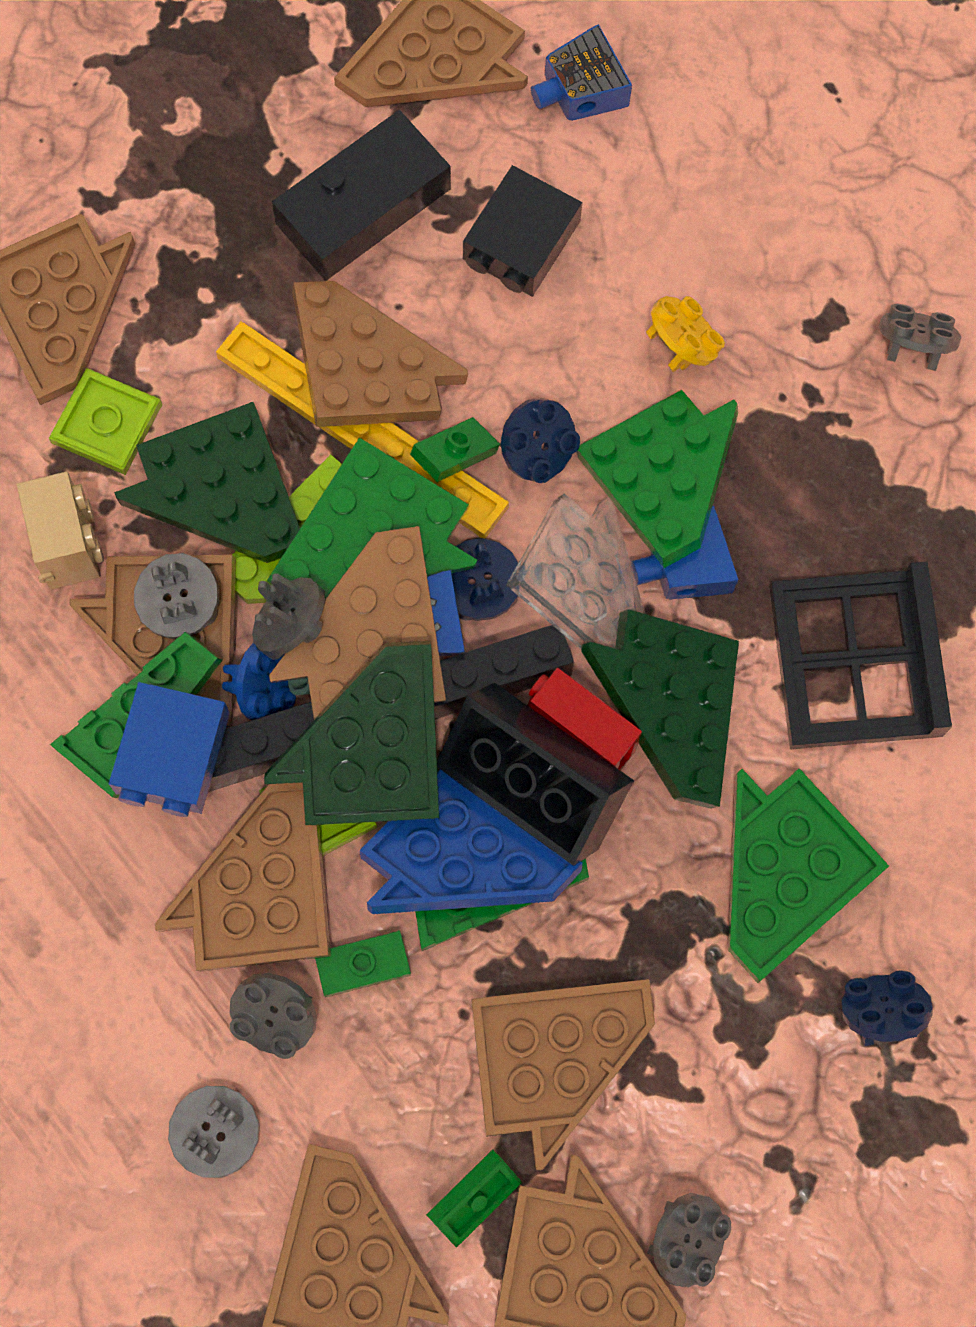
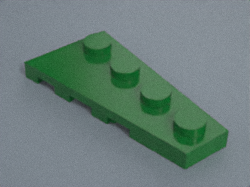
(97, 737)

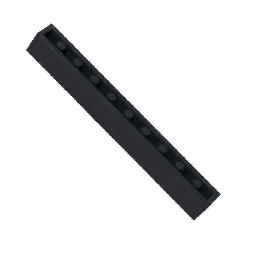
(511, 663)

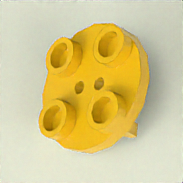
(685, 332)

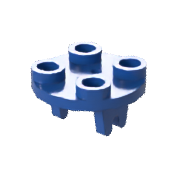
(253, 688)

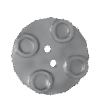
(920, 333)
(172, 576)
(288, 615)
(291, 1021)
(200, 1149)
(690, 1240)

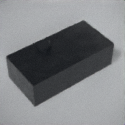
(362, 195)
(534, 773)

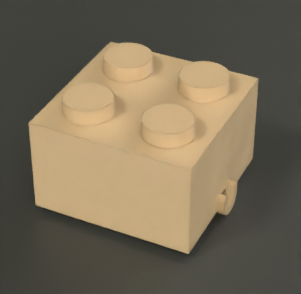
(60, 530)

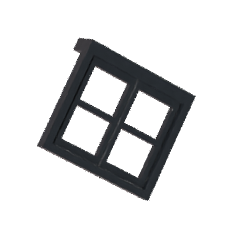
(919, 651)

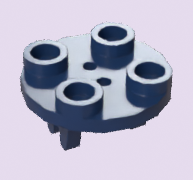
(552, 427)
(486, 597)
(886, 1007)

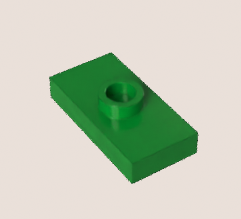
(454, 449)
(363, 964)
(474, 1198)

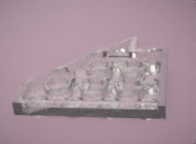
(578, 572)

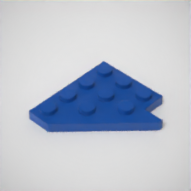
(462, 859)

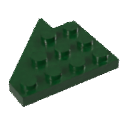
(218, 484)
(678, 693)
(371, 746)

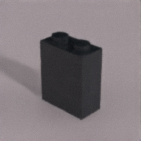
(521, 231)

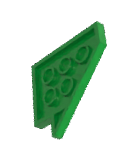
(664, 471)
(370, 497)
(790, 869)

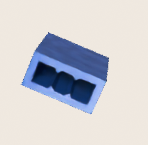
(169, 749)

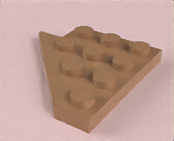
(434, 54)
(57, 300)
(364, 362)
(259, 890)
(579, 1264)

